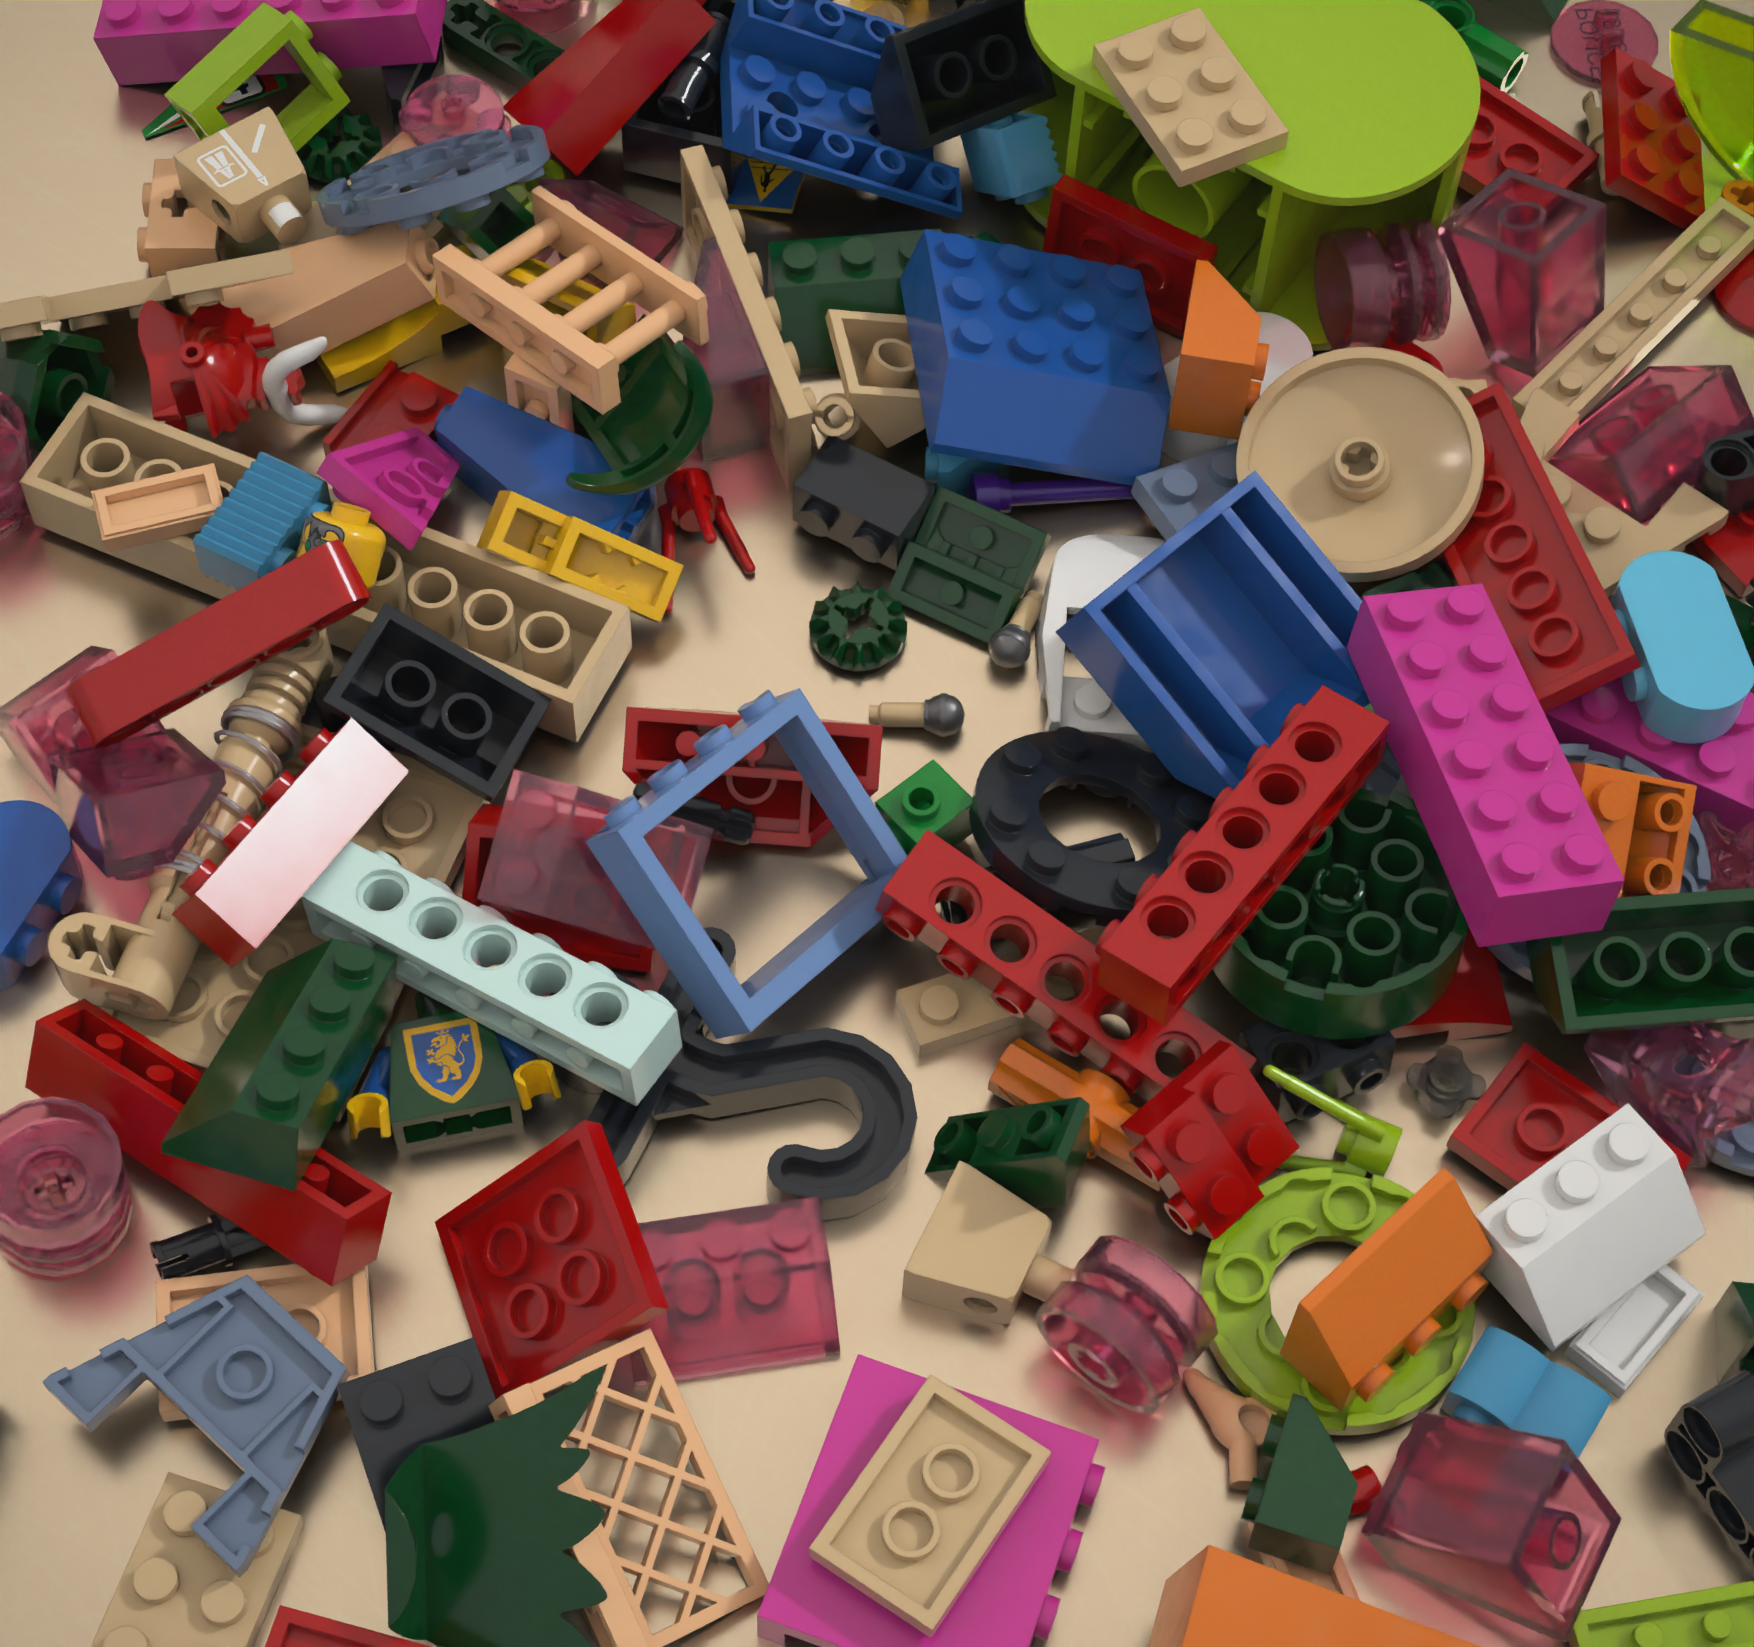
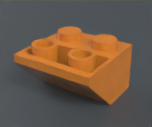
(1643, 824)

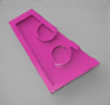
(394, 479)

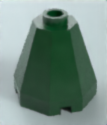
(49, 376)

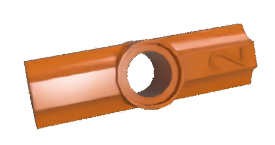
(1032, 1077)

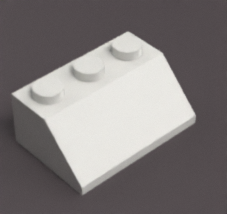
(1589, 1227)

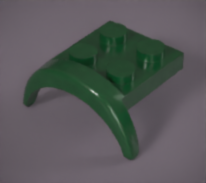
(655, 426)

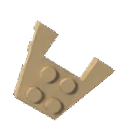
(1604, 531)

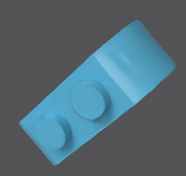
(1687, 646)

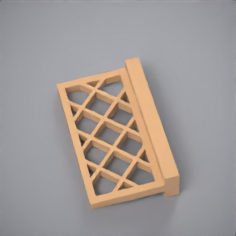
(619, 1618)

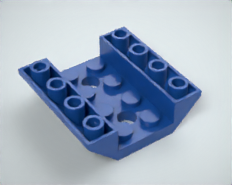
(819, 72)

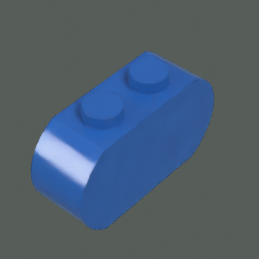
(37, 882)

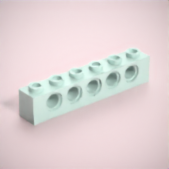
(620, 1057)

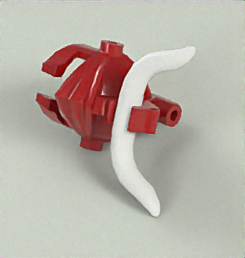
(212, 369)

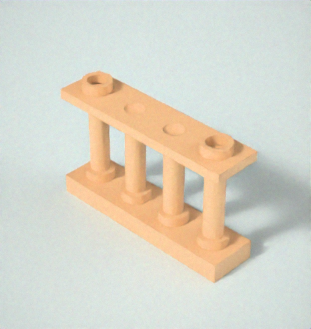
(555, 341)

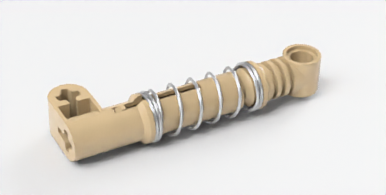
(158, 951)

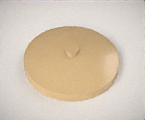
(1368, 457)

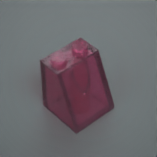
(1528, 266)
(1494, 1520)

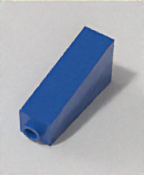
(532, 457)

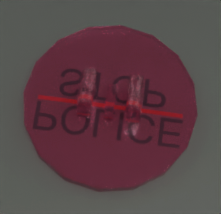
(1595, 28)

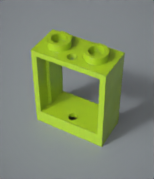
(244, 53)

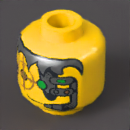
(351, 525)

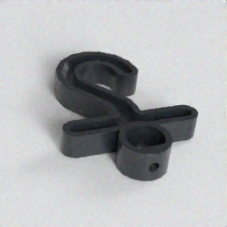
(770, 1073)

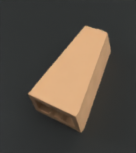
(341, 286)

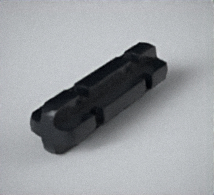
(733, 824)

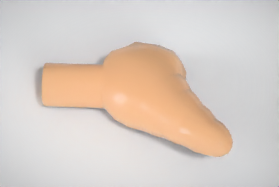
(1234, 1421)

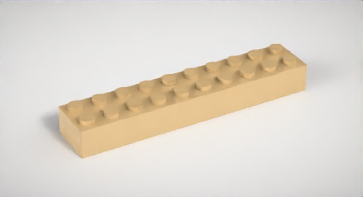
(498, 609)

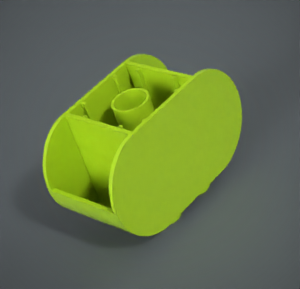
(1373, 112)

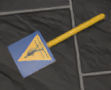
(766, 187)

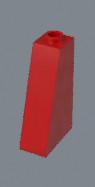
(608, 75)

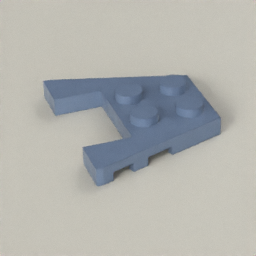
(243, 1379)

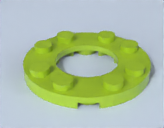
(1236, 1282)

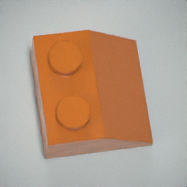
(1217, 359)

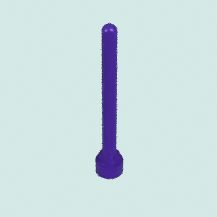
(1002, 494)

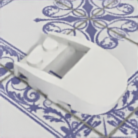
(1077, 576)

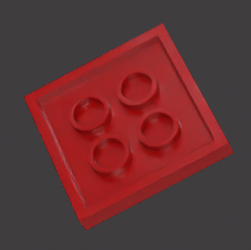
(551, 1261)

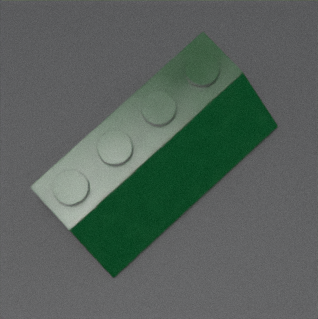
(1652, 964)
(288, 1065)

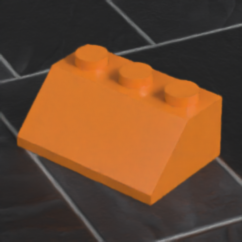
(1390, 1294)

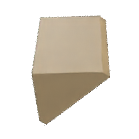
(878, 371)

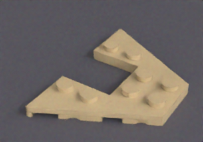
(90, 307)

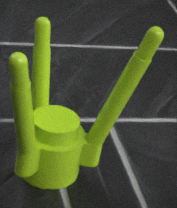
(1364, 1138)

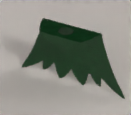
(493, 1532)

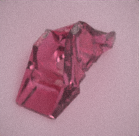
(1679, 1107)

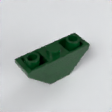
(1023, 1148)

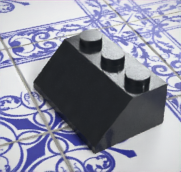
(957, 75)
(437, 702)

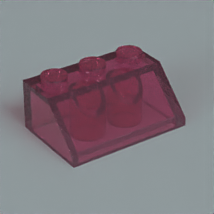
(1653, 435)
(135, 800)
(741, 1290)

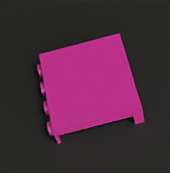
(1010, 1590)

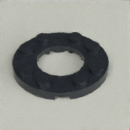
(1037, 864)

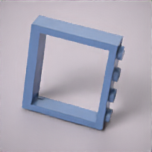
(667, 918)

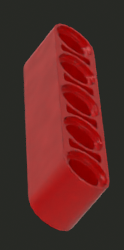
(218, 644)

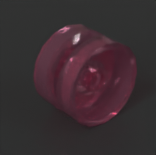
(1127, 1323)

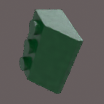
(839, 275)

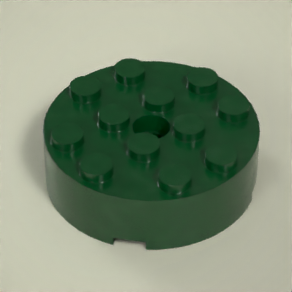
(1355, 932)

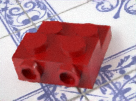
(1209, 1142)

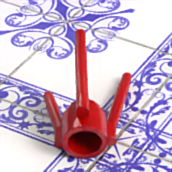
(695, 507)

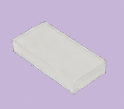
(1634, 1330)

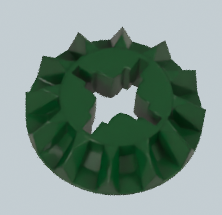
(360, 146)
(866, 647)

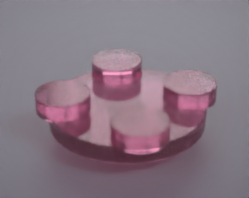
(451, 108)

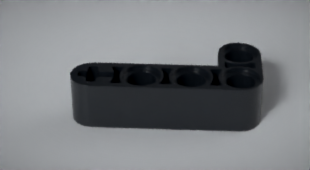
(1715, 1453)

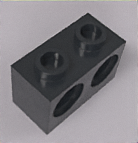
(1320, 1064)

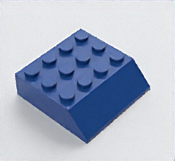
(1035, 358)
(1221, 636)

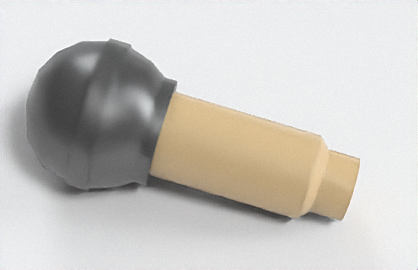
(1011, 644)
(939, 714)

